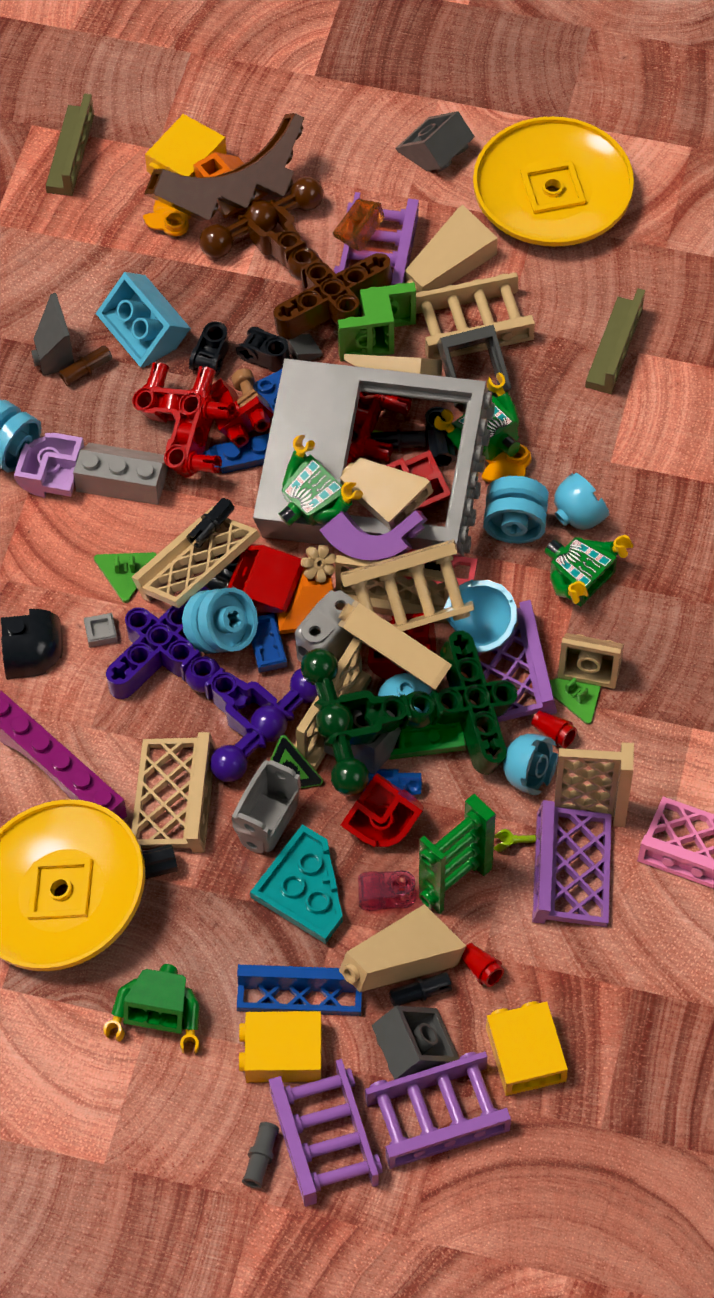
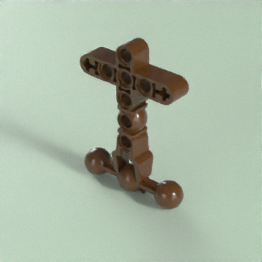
(328, 293)

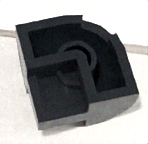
(31, 643)

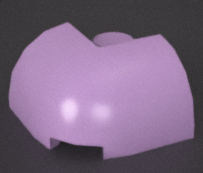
(49, 464)

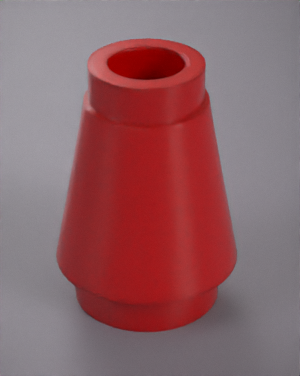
(557, 728)
(482, 965)

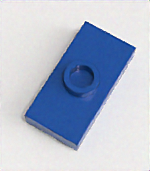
(268, 645)

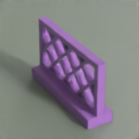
(535, 665)
(546, 870)

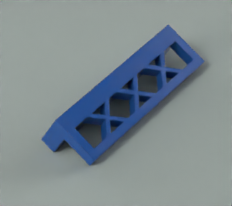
(295, 979)

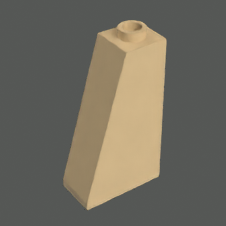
(452, 252)
(393, 644)
(403, 951)

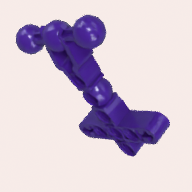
(267, 722)

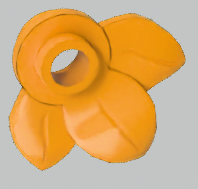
(167, 219)
(505, 465)

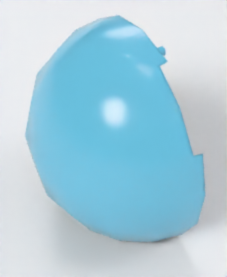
(493, 614)

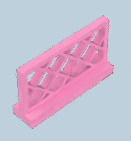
(671, 855)

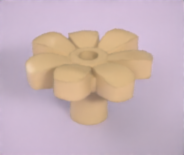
(318, 563)

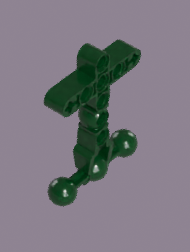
(336, 721)

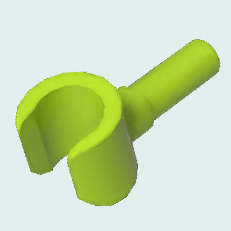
(508, 839)

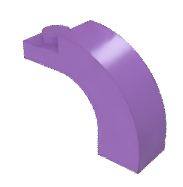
(354, 542)

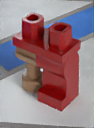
(251, 407)

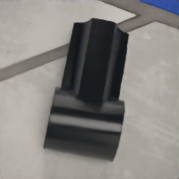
(438, 442)
(159, 861)

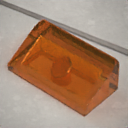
(359, 223)

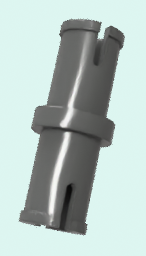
(260, 1155)

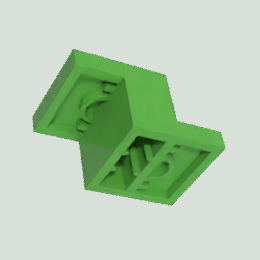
(380, 312)

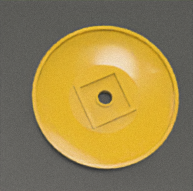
(559, 152)
(71, 846)

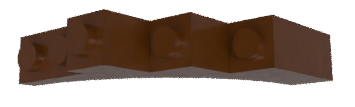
(264, 171)

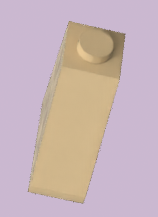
(387, 491)

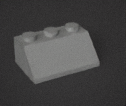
(120, 473)

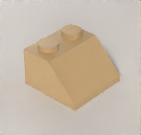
(590, 660)

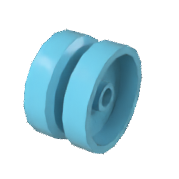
(15, 431)
(516, 509)
(220, 620)

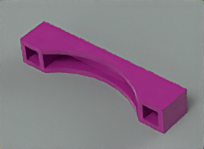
(65, 769)

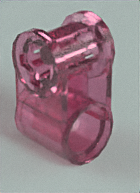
(383, 891)

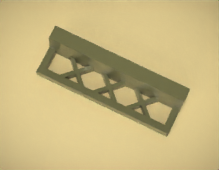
(71, 148)
(615, 343)

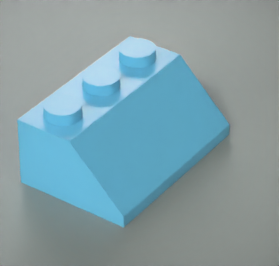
(142, 319)

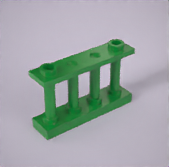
(458, 852)

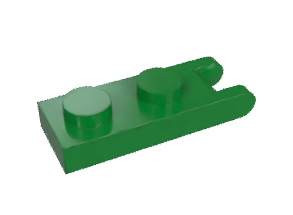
(429, 741)

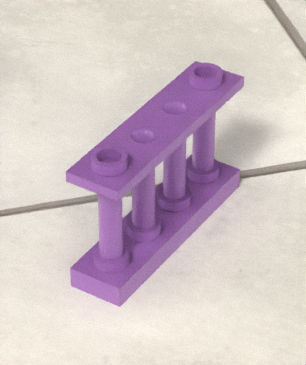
(402, 238)
(431, 1139)
(303, 1153)

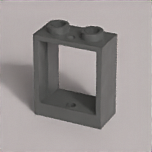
(471, 338)

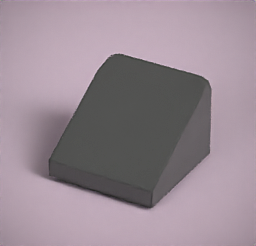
(304, 348)

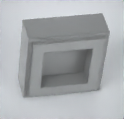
(100, 630)

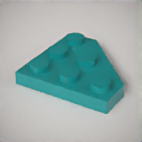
(303, 886)

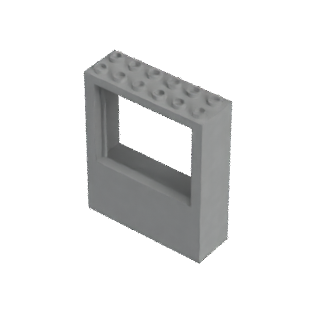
(323, 405)

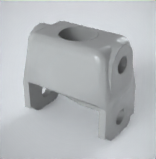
(325, 618)
(266, 806)

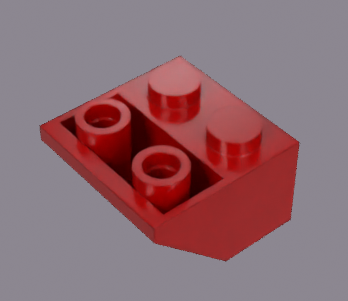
(267, 577)

